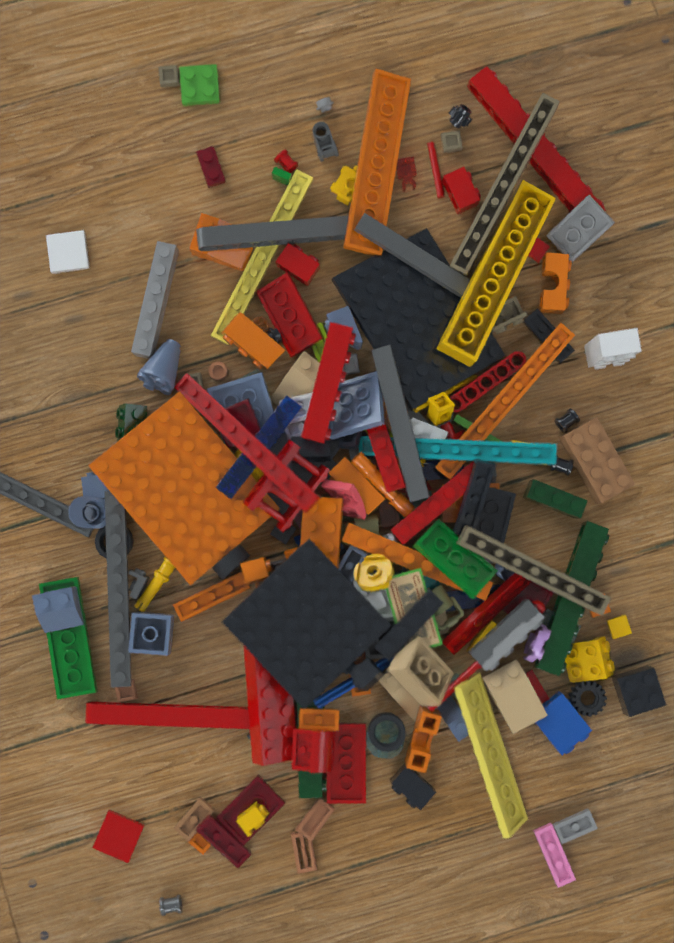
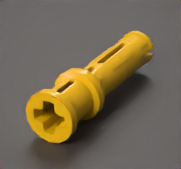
(160, 576)

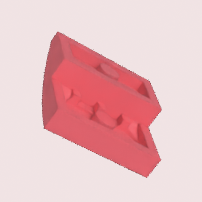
(352, 502)

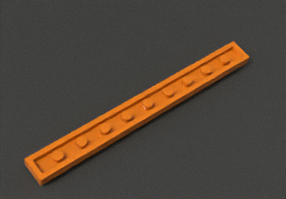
(511, 393)

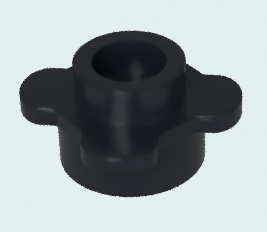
(274, 334)

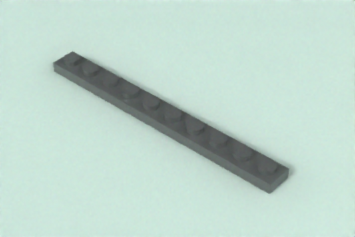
(117, 592)

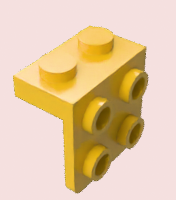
(590, 660)

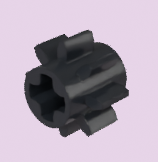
(460, 116)

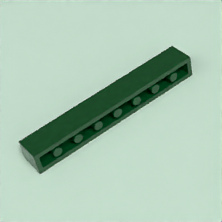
(566, 614)

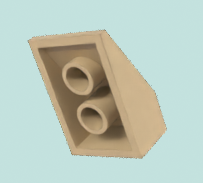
(298, 380)
(400, 694)
(514, 696)

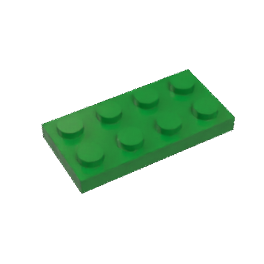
(459, 564)

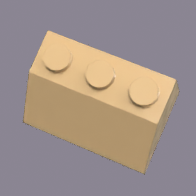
(421, 672)

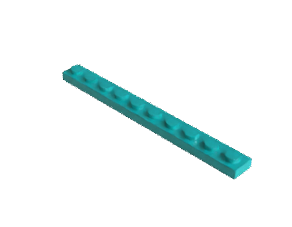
(470, 450)

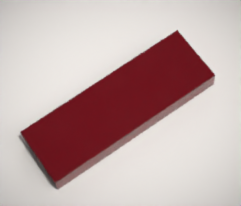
(223, 841)

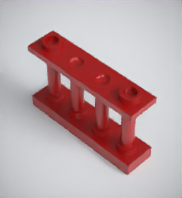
(265, 484)

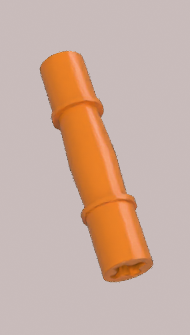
(371, 472)

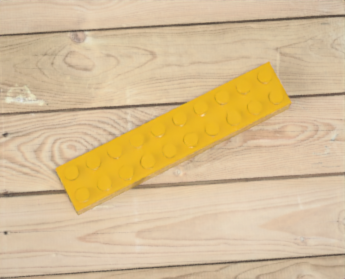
(496, 273)

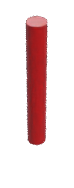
(435, 169)

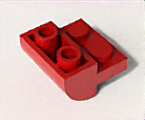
(313, 750)

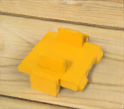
(345, 184)

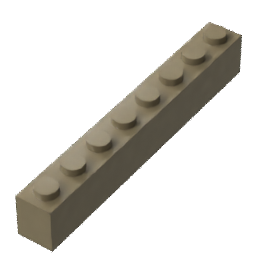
(533, 570)

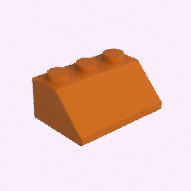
(252, 341)

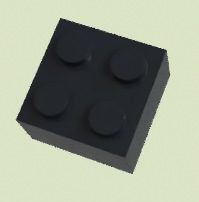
(638, 691)

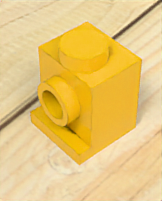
(440, 408)
(252, 818)

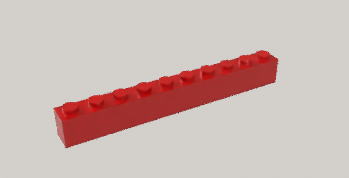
(546, 159)

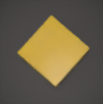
(619, 626)

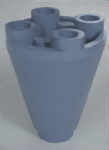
(161, 368)

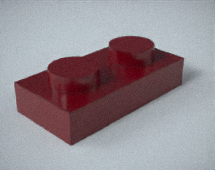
(210, 167)

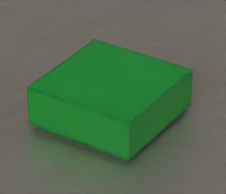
(281, 176)

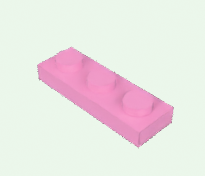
(554, 855)

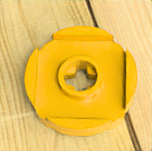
(374, 582)

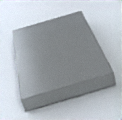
(580, 228)

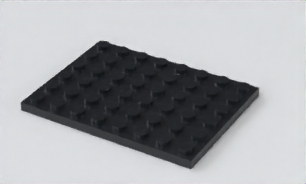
(411, 314)

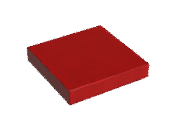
(118, 836)

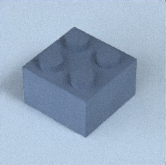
(151, 633)

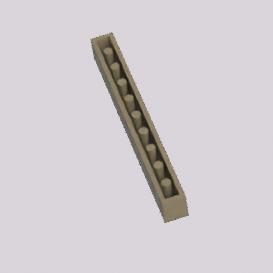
(504, 184)

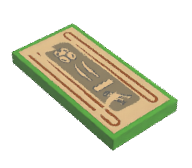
(402, 594)

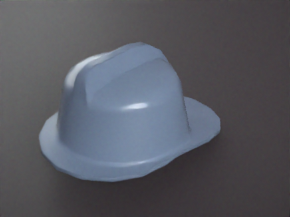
(88, 512)

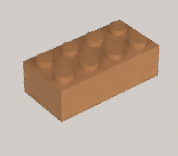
(597, 461)

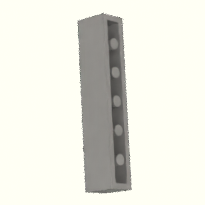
(155, 300)

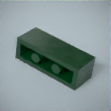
(555, 499)

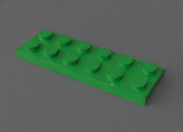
(70, 651)

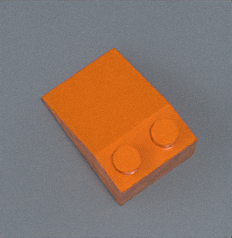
(232, 258)

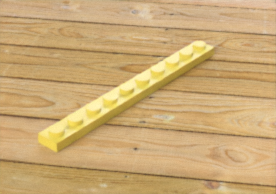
(262, 255)

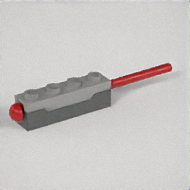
(500, 640)

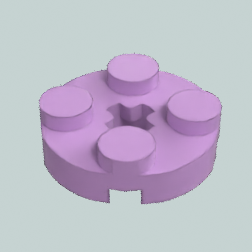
(535, 643)

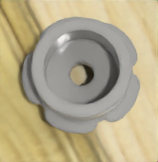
(324, 104)

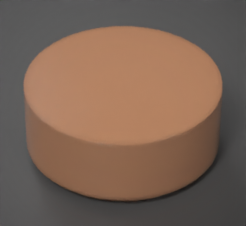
(218, 371)

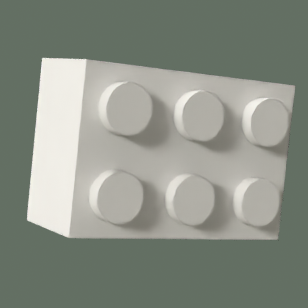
(612, 348)

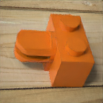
(256, 570)

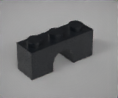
(364, 674)

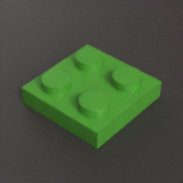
(199, 84)

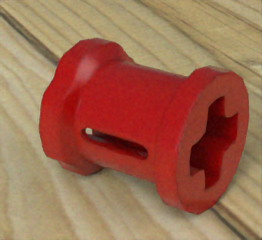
(286, 161)

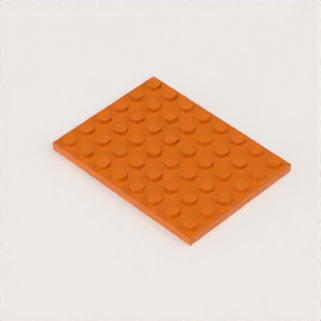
(168, 484)

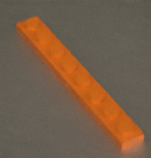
(400, 555)

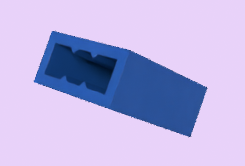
(563, 724)

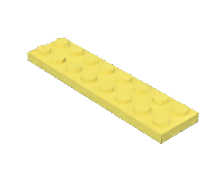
(491, 754)

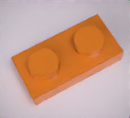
(319, 718)

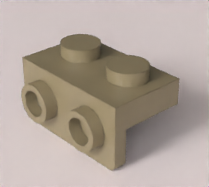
(509, 314)

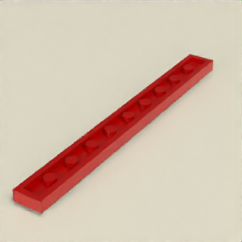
(247, 443)

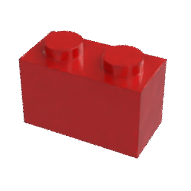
(461, 190)
(298, 264)

